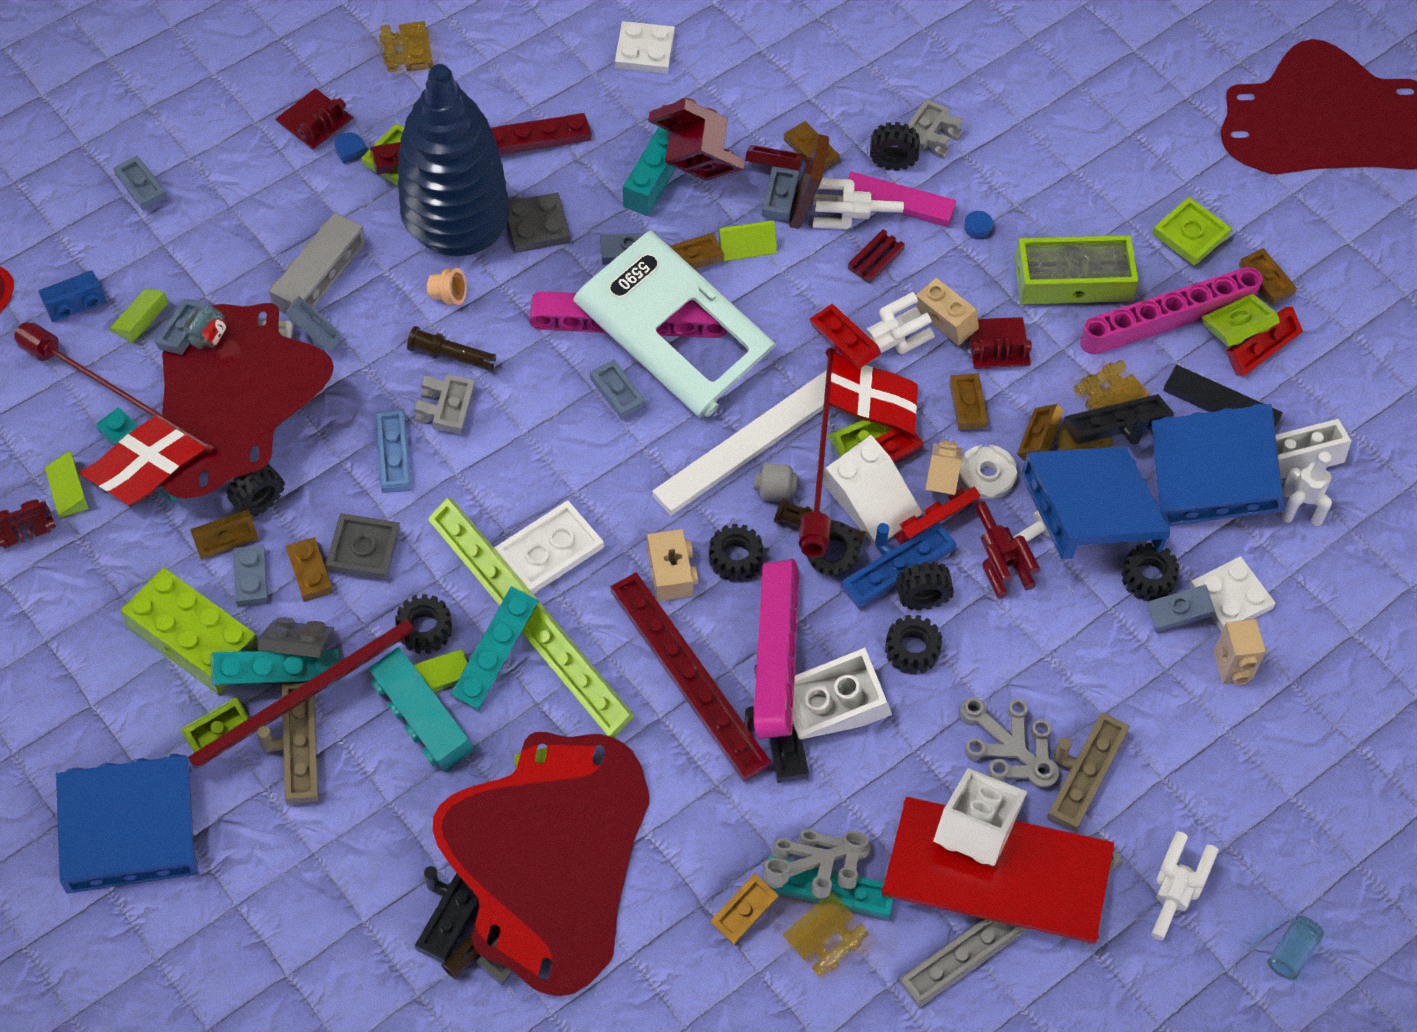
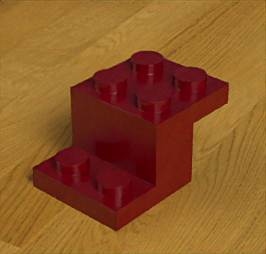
(696, 139)

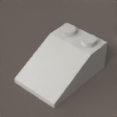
(870, 489)
(838, 696)
(979, 817)

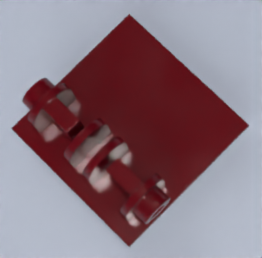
(315, 118)
(1000, 343)
(30, 511)

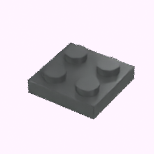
(537, 222)
(363, 546)
(296, 638)

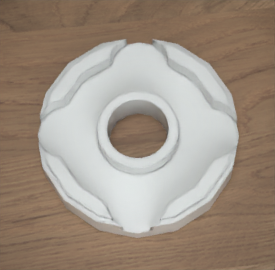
(992, 457)

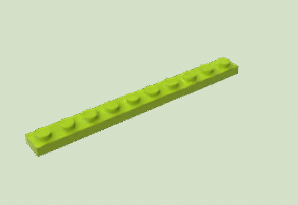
(541, 628)

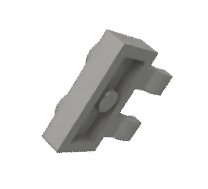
(929, 120)
(452, 406)

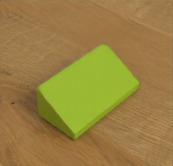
(748, 240)
(140, 314)
(853, 434)
(66, 485)
(214, 724)

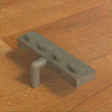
(299, 749)
(1086, 770)

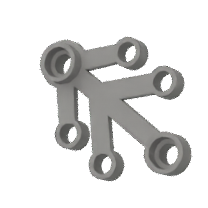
(1011, 745)
(852, 846)

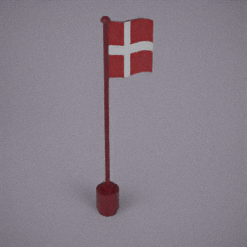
(866, 395)
(145, 455)

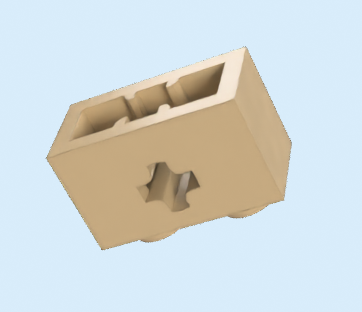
(948, 311)
(944, 467)
(668, 580)
(1239, 651)

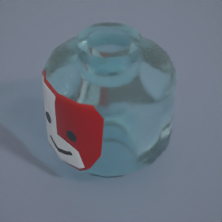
(204, 326)

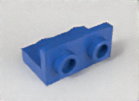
(72, 296)

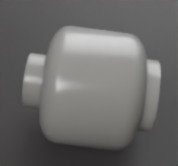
(775, 482)

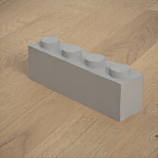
(319, 263)

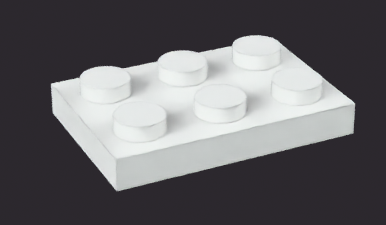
(550, 546)

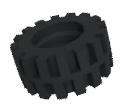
(894, 157)
(256, 490)
(736, 537)
(848, 559)
(924, 586)
(1150, 587)
(431, 608)
(907, 659)

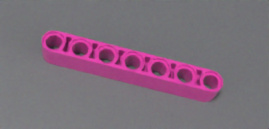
(1167, 311)
(560, 313)
(776, 649)

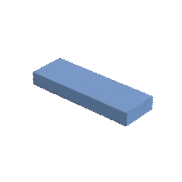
(393, 451)

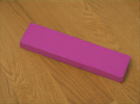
(916, 202)

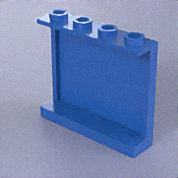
(1217, 465)
(1093, 498)
(125, 823)

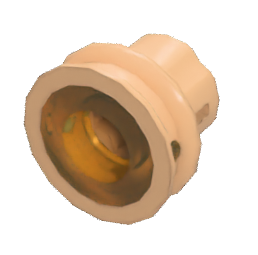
(448, 286)

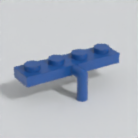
(881, 574)

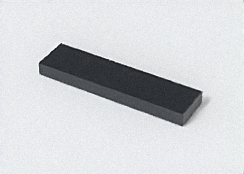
(1208, 393)

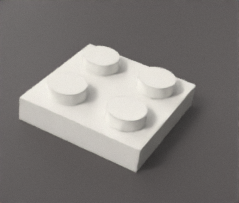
(644, 47)
(1235, 593)

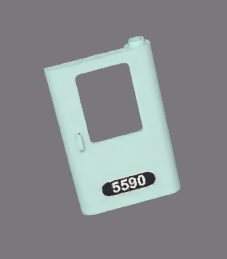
(646, 289)

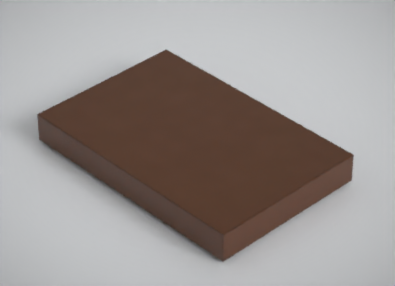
(809, 181)

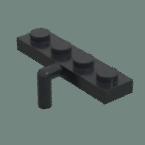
(1123, 418)
(786, 752)
(449, 917)

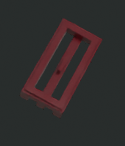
(774, 157)
(868, 249)

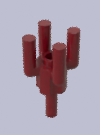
(1003, 553)

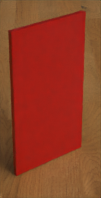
(1039, 882)

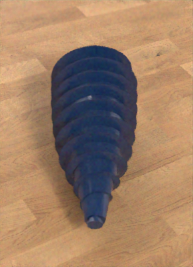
(450, 171)

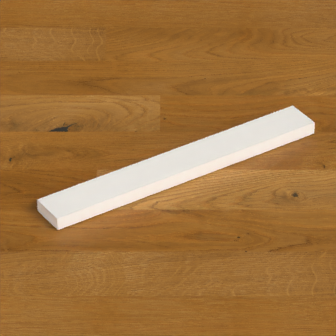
(741, 447)

